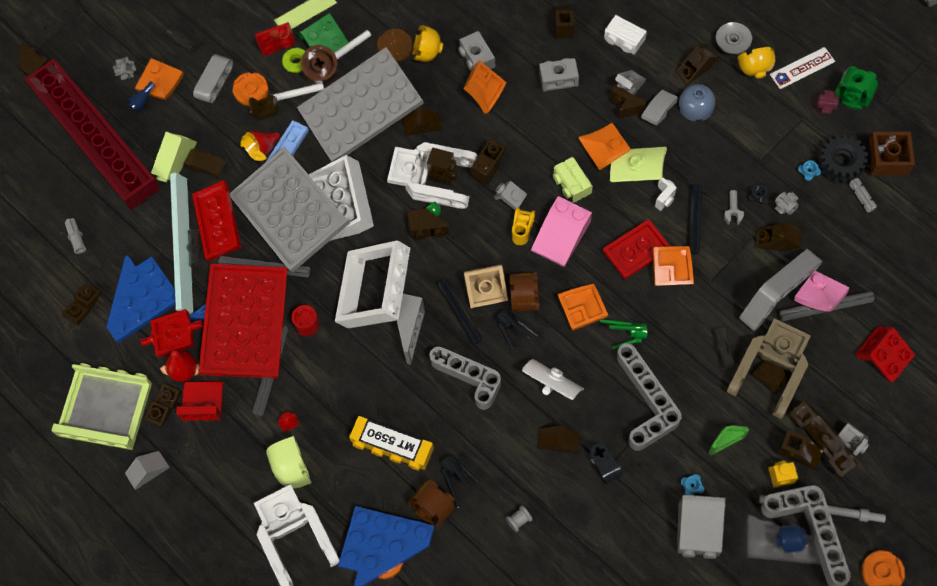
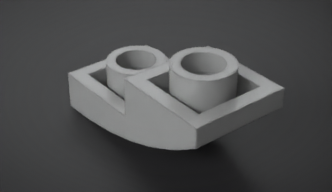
(658, 107)

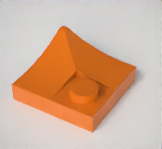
(163, 76)
(484, 86)
(604, 145)
(672, 265)
(582, 306)

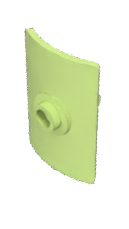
(639, 165)

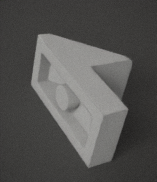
(630, 81)

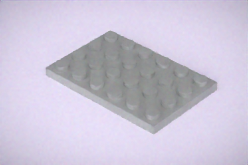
(360, 105)
(288, 209)

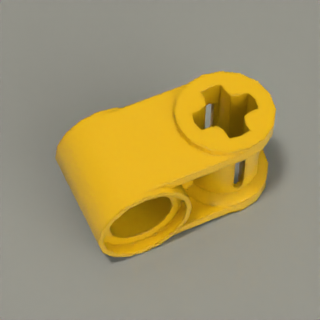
(522, 223)

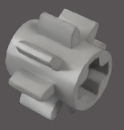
(124, 68)
(786, 203)

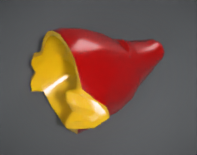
(259, 144)

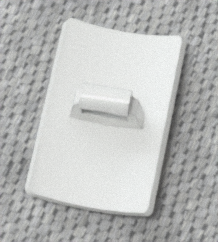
(552, 379)

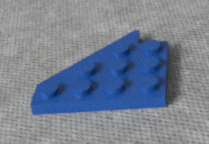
(139, 297)
(381, 543)

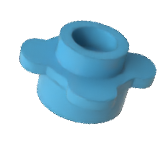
(815, 171)
(695, 479)

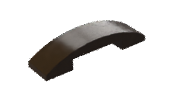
(825, 437)

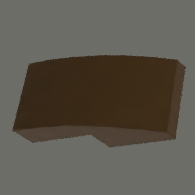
(204, 161)
(83, 303)
(163, 405)

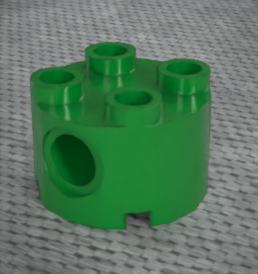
(857, 87)

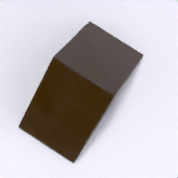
(421, 121)
(558, 439)

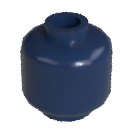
(791, 538)

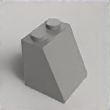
(700, 526)

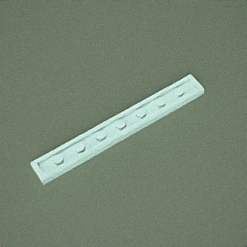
(180, 229)

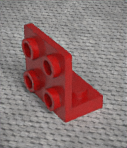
(275, 39)
(886, 351)
(201, 401)

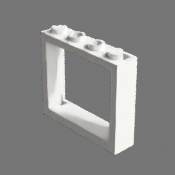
(352, 280)

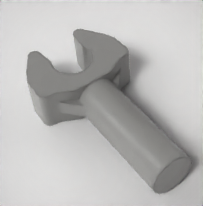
(733, 211)

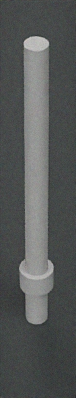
(861, 514)

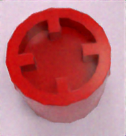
(305, 320)

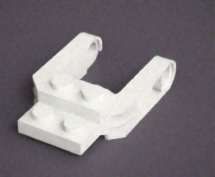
(411, 170)
(281, 515)

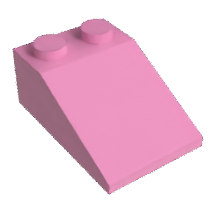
(561, 231)

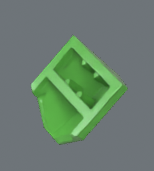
(727, 437)

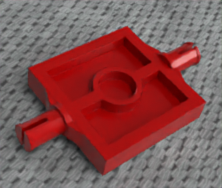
(172, 333)

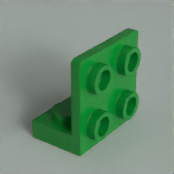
(324, 33)

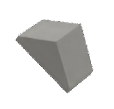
(146, 468)

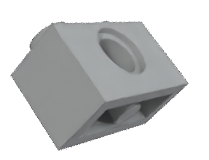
(474, 44)
(554, 81)

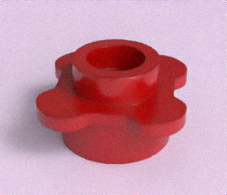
(288, 421)

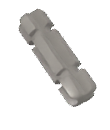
(863, 195)

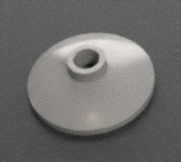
(737, 33)

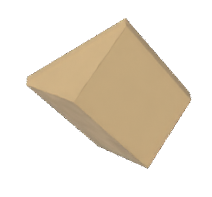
(485, 286)

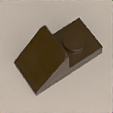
(630, 103)

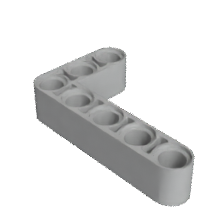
(778, 287)
(649, 396)
(816, 527)

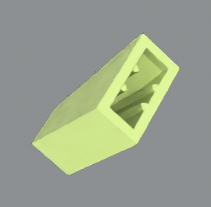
(172, 155)

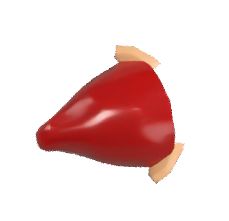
(180, 366)

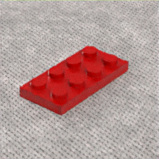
(216, 220)

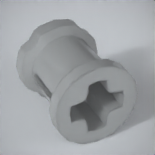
(518, 518)

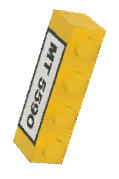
(392, 443)

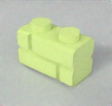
(572, 179)

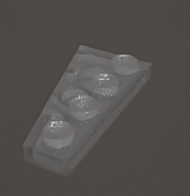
(763, 545)

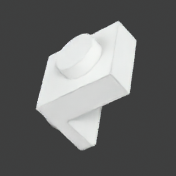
(667, 195)

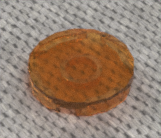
(397, 43)

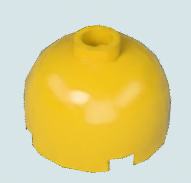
(426, 44)
(757, 62)

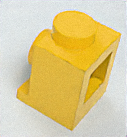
(783, 474)

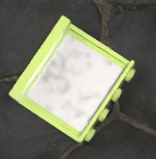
(104, 406)

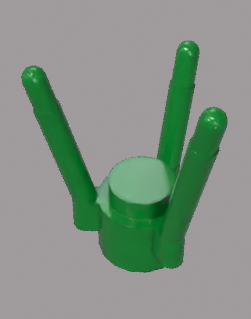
(637, 330)

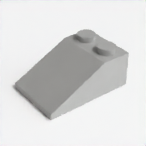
(410, 323)

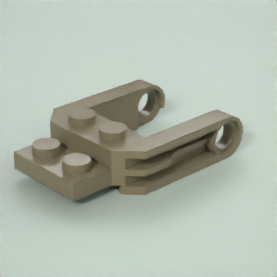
(782, 347)

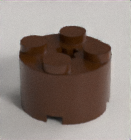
(309, 64)
(524, 292)
(432, 504)

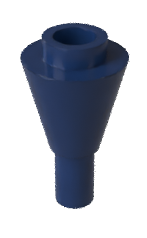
(139, 99)

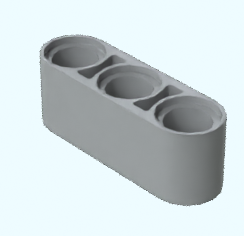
(213, 78)

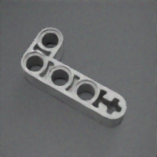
(462, 373)

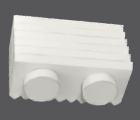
(625, 34)

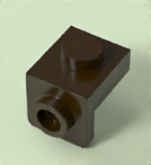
(263, 108)
(771, 376)

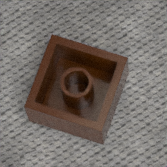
(890, 153)

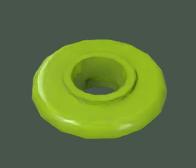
(289, 56)

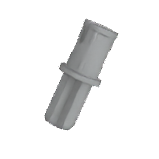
(75, 236)

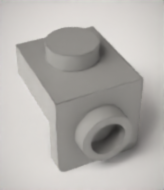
(510, 194)
(854, 439)

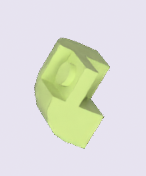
(288, 463)

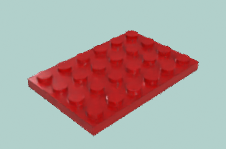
(243, 321)

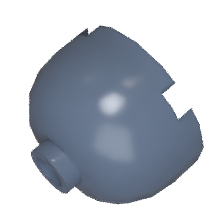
(697, 102)

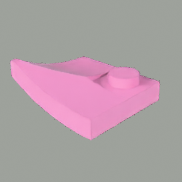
(821, 292)

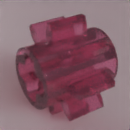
(827, 101)

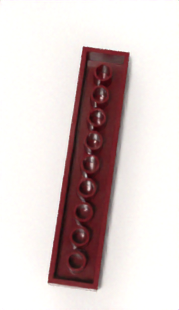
(92, 134)

